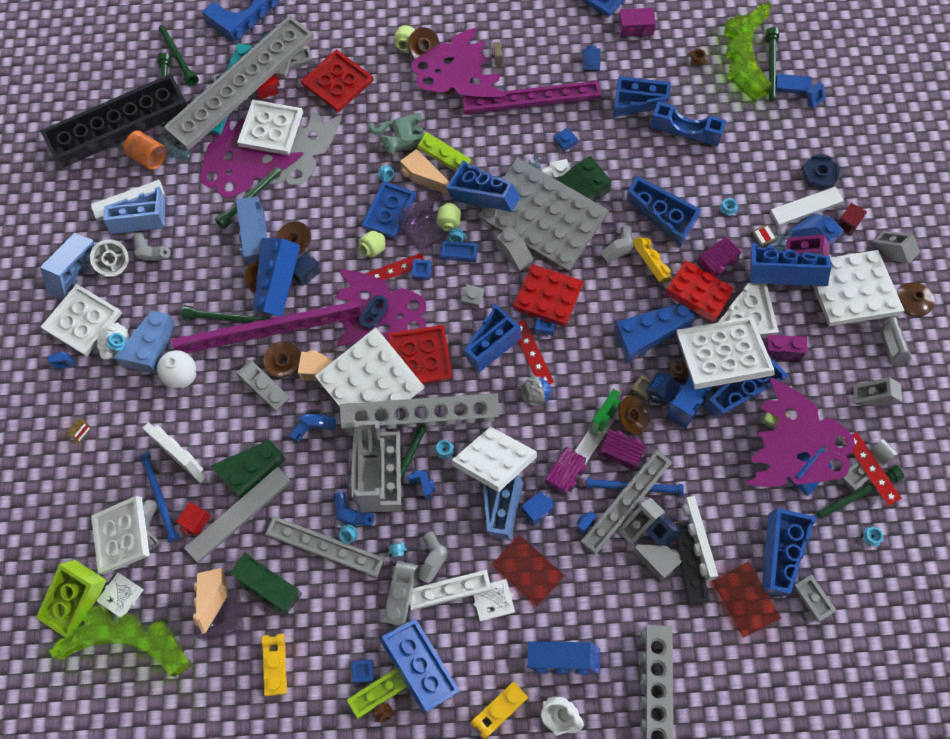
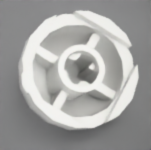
(109, 257)
(176, 369)

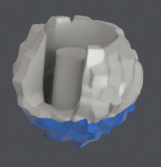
(535, 390)

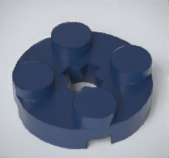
(816, 179)

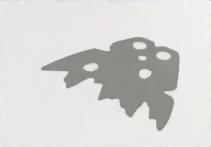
(302, 143)

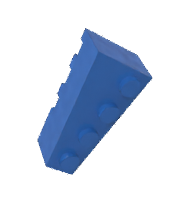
(482, 189)
(664, 209)
(788, 267)
(274, 275)
(651, 329)
(735, 394)
(687, 403)
(784, 549)

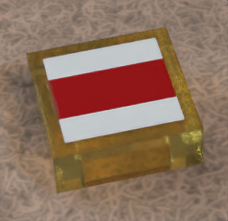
(79, 430)

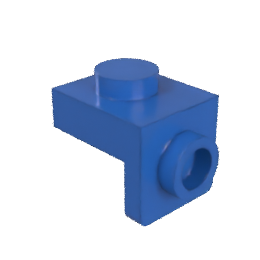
(591, 58)
(427, 485)

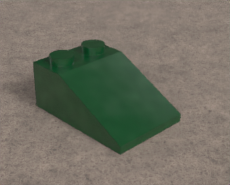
(587, 179)

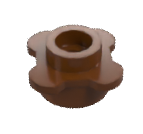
(698, 57)
(678, 375)
(383, 712)

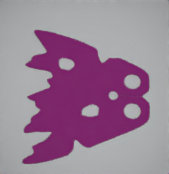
(460, 71)
(244, 164)
(397, 301)
(798, 436)

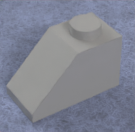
(897, 246)
(514, 248)
(878, 392)
(640, 520)
(658, 559)

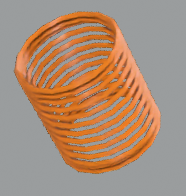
(140, 160)

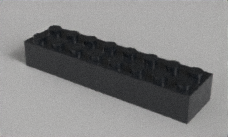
(114, 121)

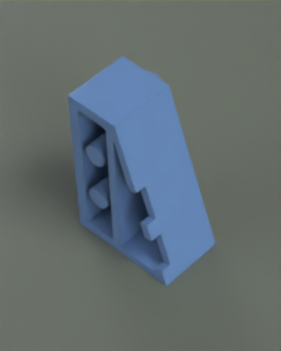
(136, 214)
(252, 227)
(65, 265)
(147, 343)
(502, 508)

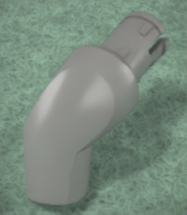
(621, 246)
(146, 252)
(149, 510)
(434, 560)

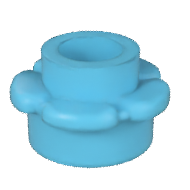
(385, 173)
(729, 202)
(456, 235)
(118, 338)
(444, 444)
(348, 534)
(878, 536)
(397, 549)

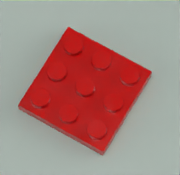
(337, 80)
(699, 291)
(548, 295)
(424, 352)

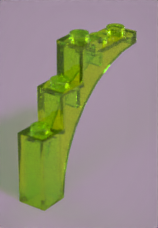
(744, 69)
(102, 629)

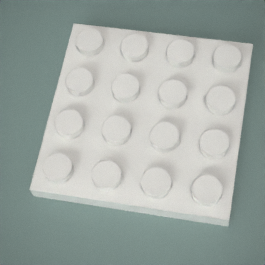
(858, 290)
(724, 353)
(369, 374)

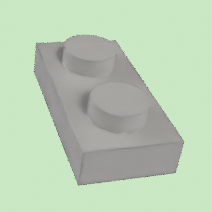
(814, 598)

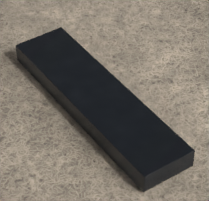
(693, 581)

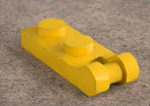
(651, 258)
(274, 665)
(499, 709)

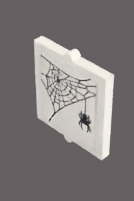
(120, 595)
(496, 602)

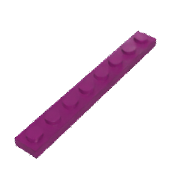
(533, 97)

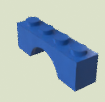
(705, 130)

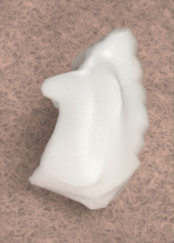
(104, 352)
(561, 716)

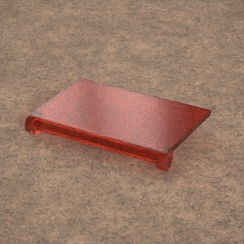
(528, 570)
(746, 599)

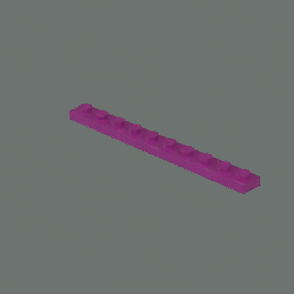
(267, 327)

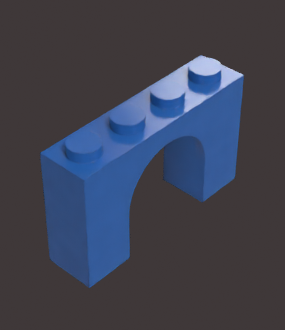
(235, 24)

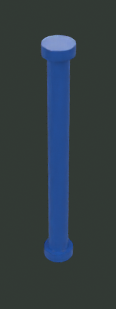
(679, 489)
(172, 535)

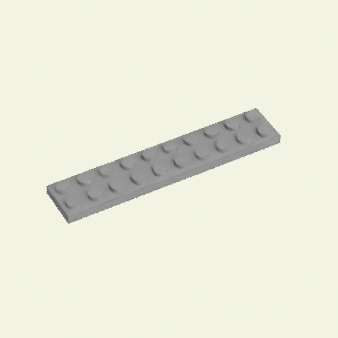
(239, 82)

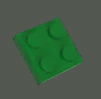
(606, 411)

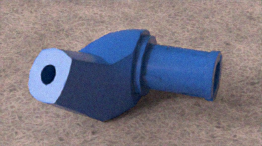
(312, 421)
(349, 516)

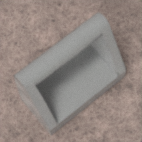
(895, 341)

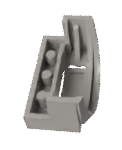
(376, 479)

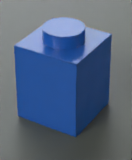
(537, 508)

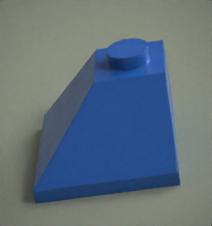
(818, 225)

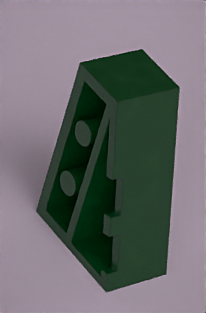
(249, 467)
(265, 584)

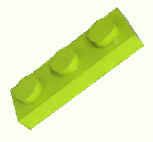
(442, 152)
(377, 693)

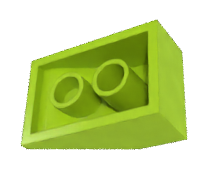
(70, 597)

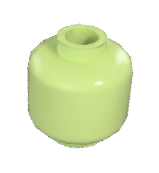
(402, 37)
(448, 216)
(371, 244)

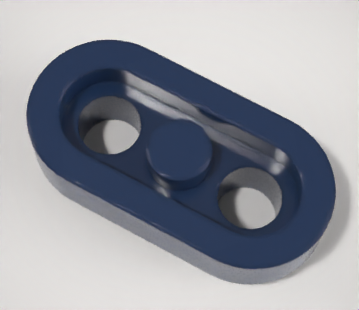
(374, 313)

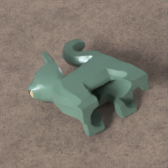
(403, 130)

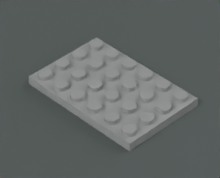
(548, 215)

